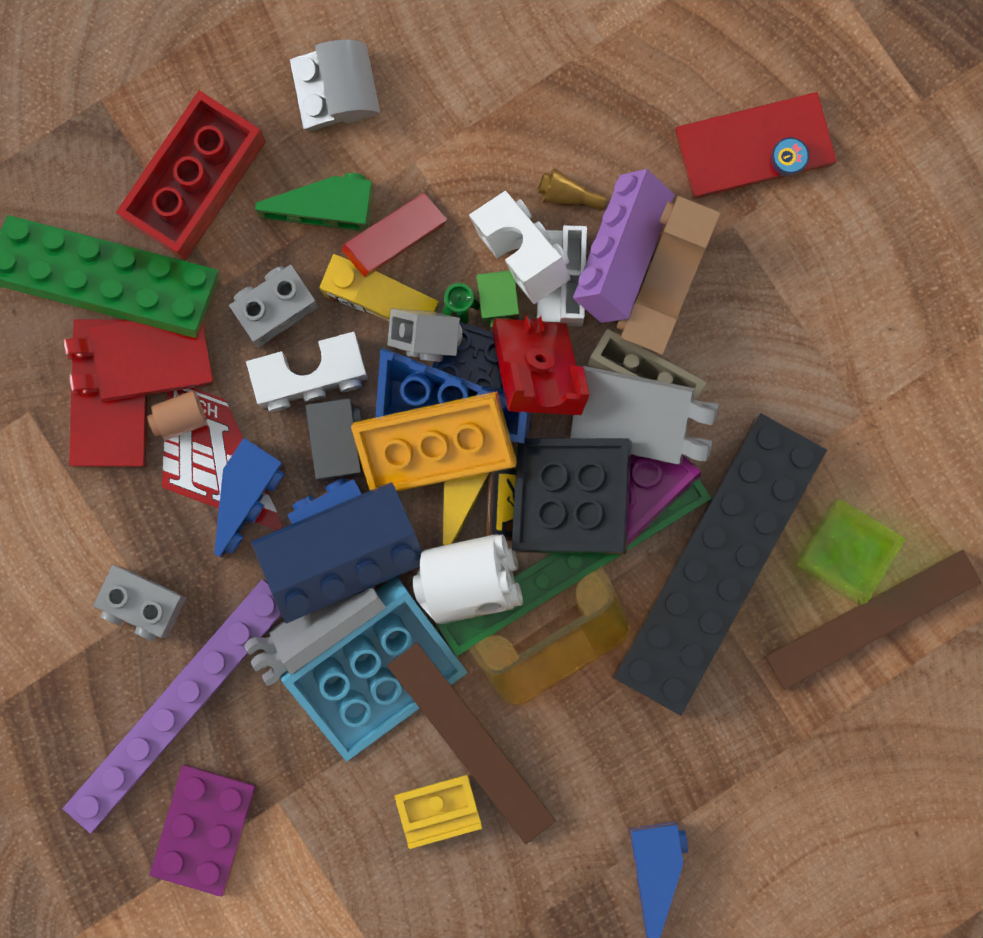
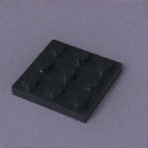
(572, 495)

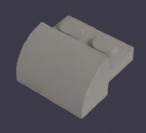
(335, 84)

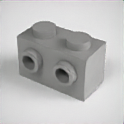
(273, 305)
(424, 333)
(139, 602)

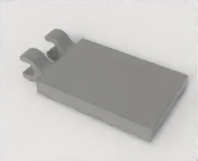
(647, 413)
(306, 638)

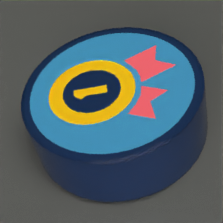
(789, 157)

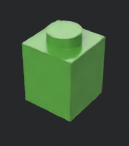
(497, 297)

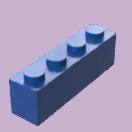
(413, 385)

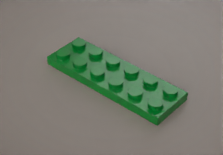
(105, 276)

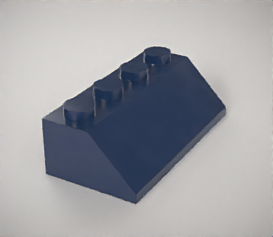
(338, 552)

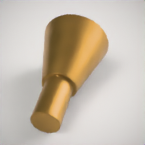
(561, 189)

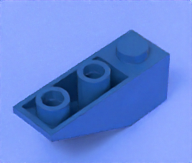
(243, 485)

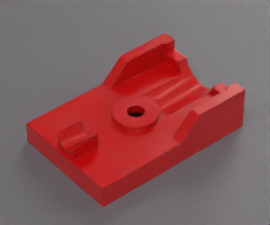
(539, 367)

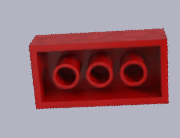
(191, 175)

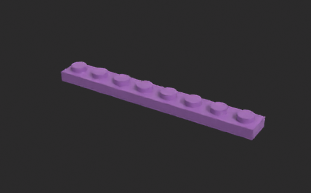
(173, 709)

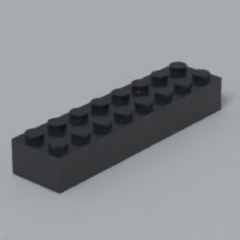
(719, 564)

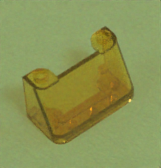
(561, 654)

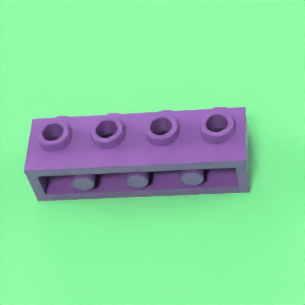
(623, 246)

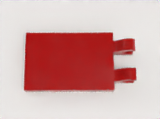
(139, 361)

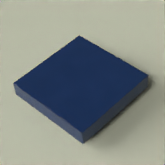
(474, 359)

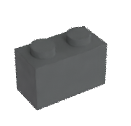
(332, 439)

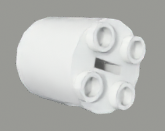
(467, 579)

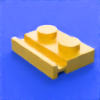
(438, 811)

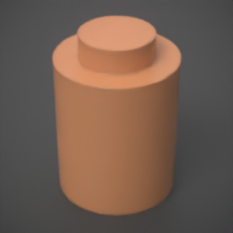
(177, 416)

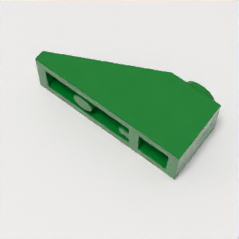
(326, 203)

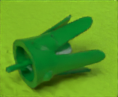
(459, 299)

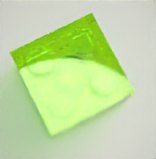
(850, 552)

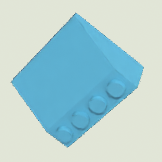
(351, 687)

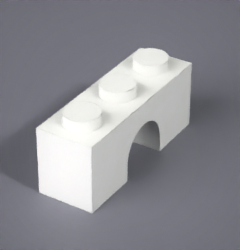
(506, 227)
(339, 368)

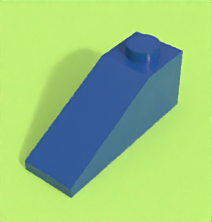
(658, 868)

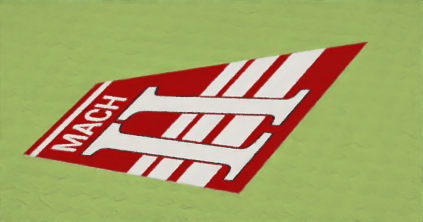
(197, 458)

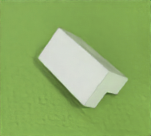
(559, 304)

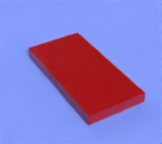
(738, 146)
(104, 431)

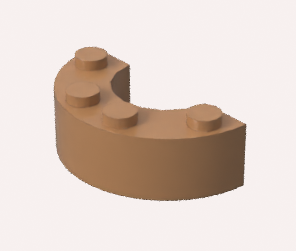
(669, 274)

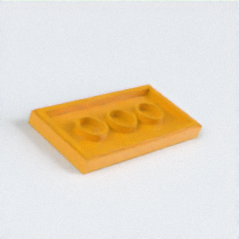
(435, 443)

